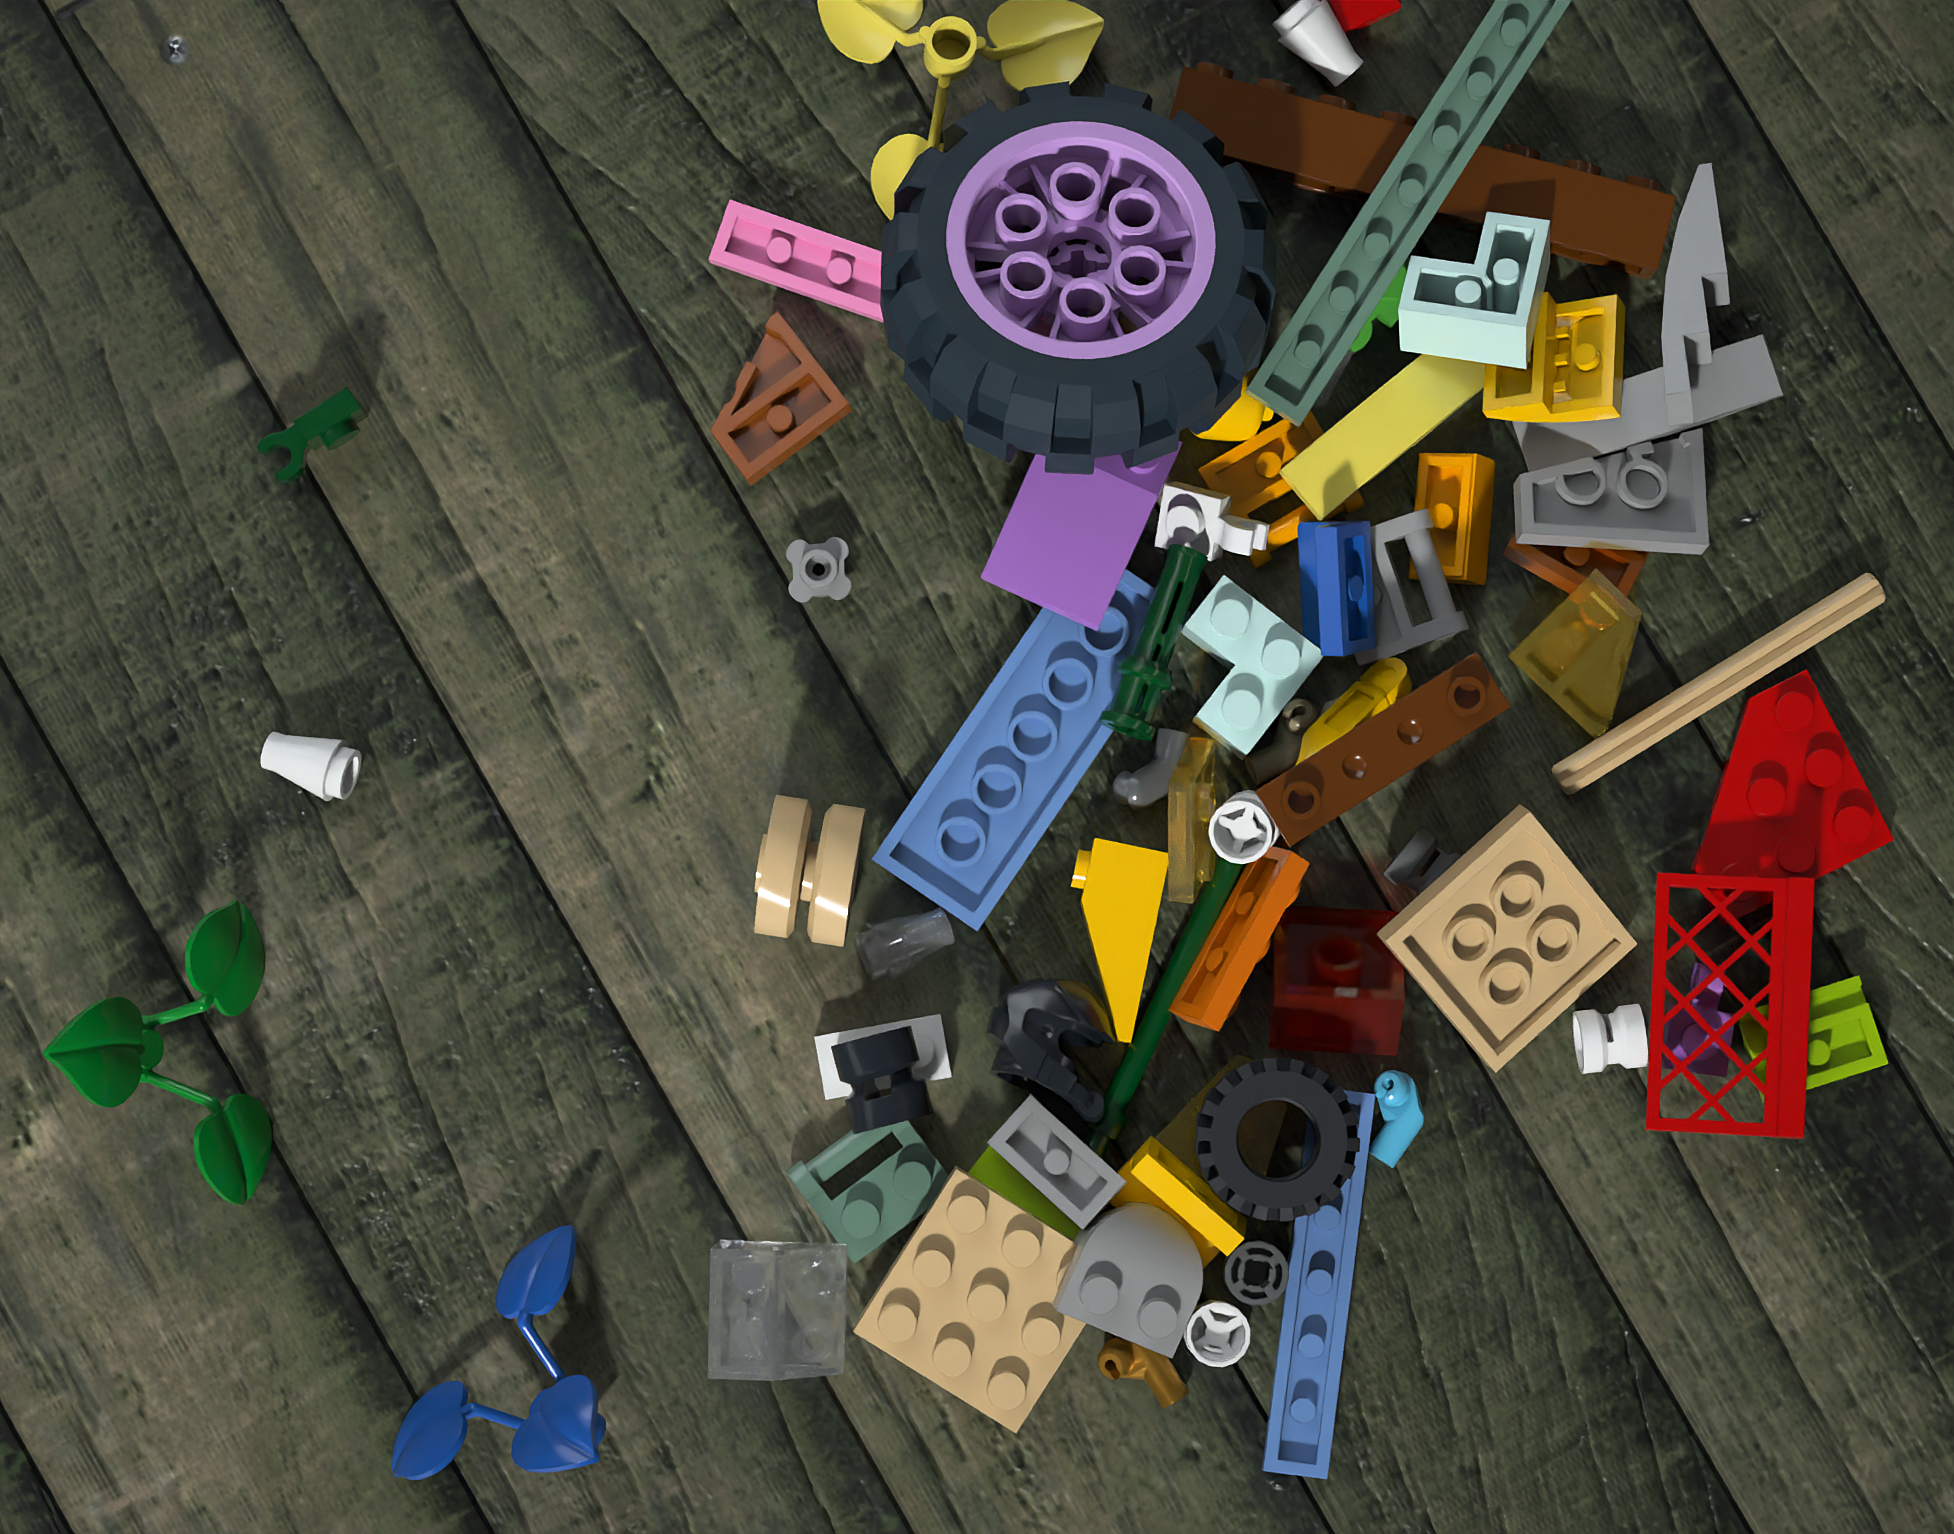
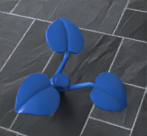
(561, 1420)

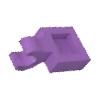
(1684, 1035)

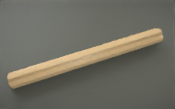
(1718, 683)

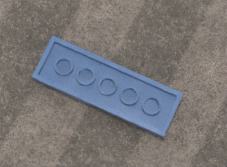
(1015, 759)

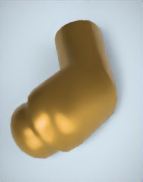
(1133, 1361)

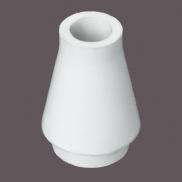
(1317, 38)
(315, 764)

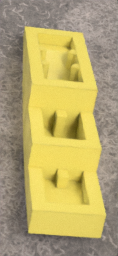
(1381, 430)

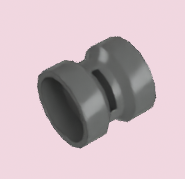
(1414, 855)
(1250, 1264)

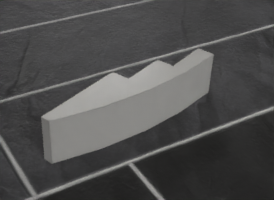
(1693, 282)
(1734, 381)

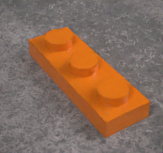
(1239, 938)

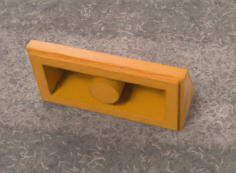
(1460, 502)

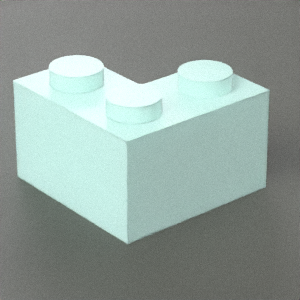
(1484, 307)
(1264, 663)

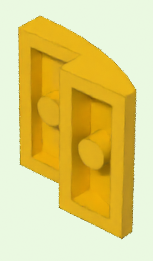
(1571, 366)

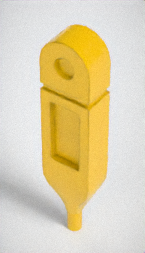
(1378, 689)

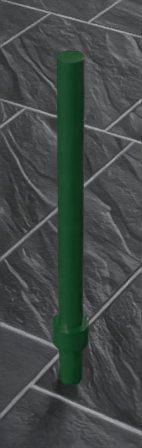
(1157, 1013)

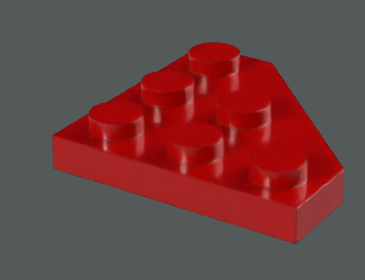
(1787, 797)

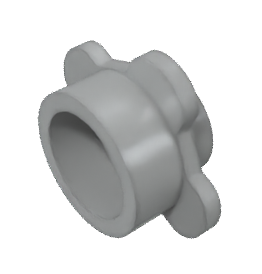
(805, 557)

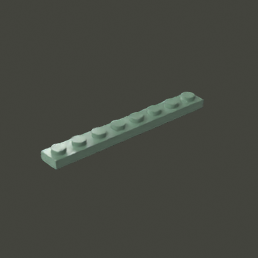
(1403, 205)

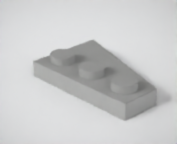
(1623, 501)

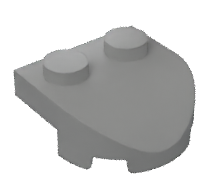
(1134, 1277)

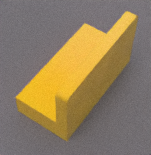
(1164, 1181)

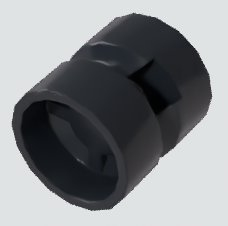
(878, 1056)

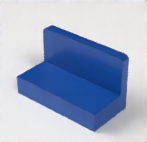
(1337, 586)

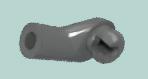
(1150, 782)

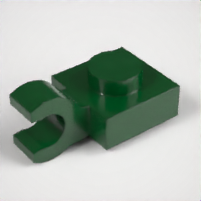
(327, 424)

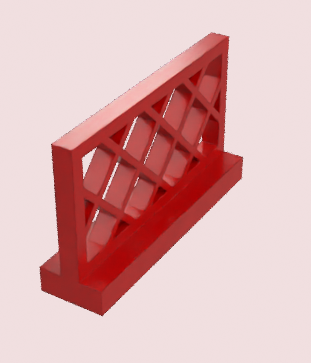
(1787, 1005)

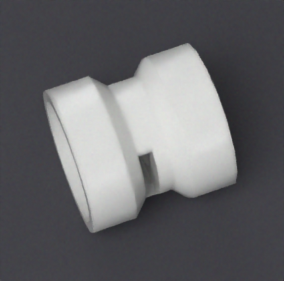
(1238, 837)
(1610, 1038)
(1222, 1340)

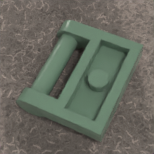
(880, 1200)

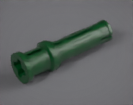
(1146, 670)

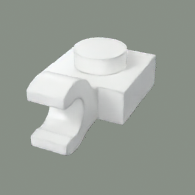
(1203, 522)

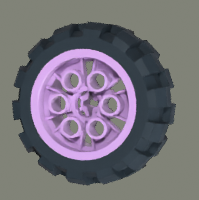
(1127, 187)

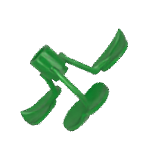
(115, 1047)

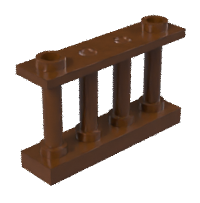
(1381, 750)

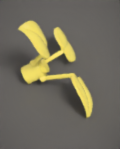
(1033, 38)

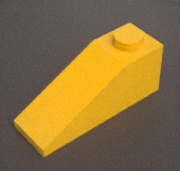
(1120, 913)

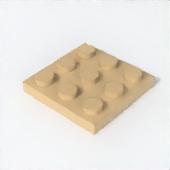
(1507, 938)
(976, 1300)

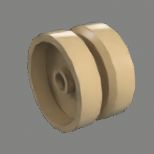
(807, 870)

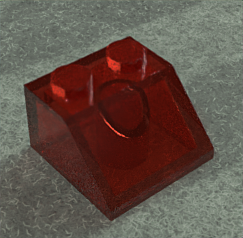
(1334, 982)

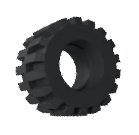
(1333, 1144)

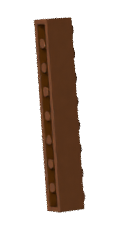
(1347, 152)

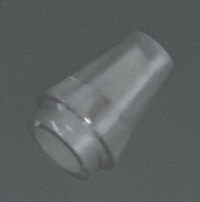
(902, 942)

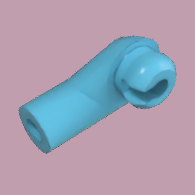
(1401, 1113)

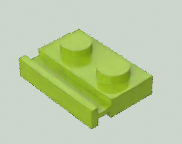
(1840, 1035)

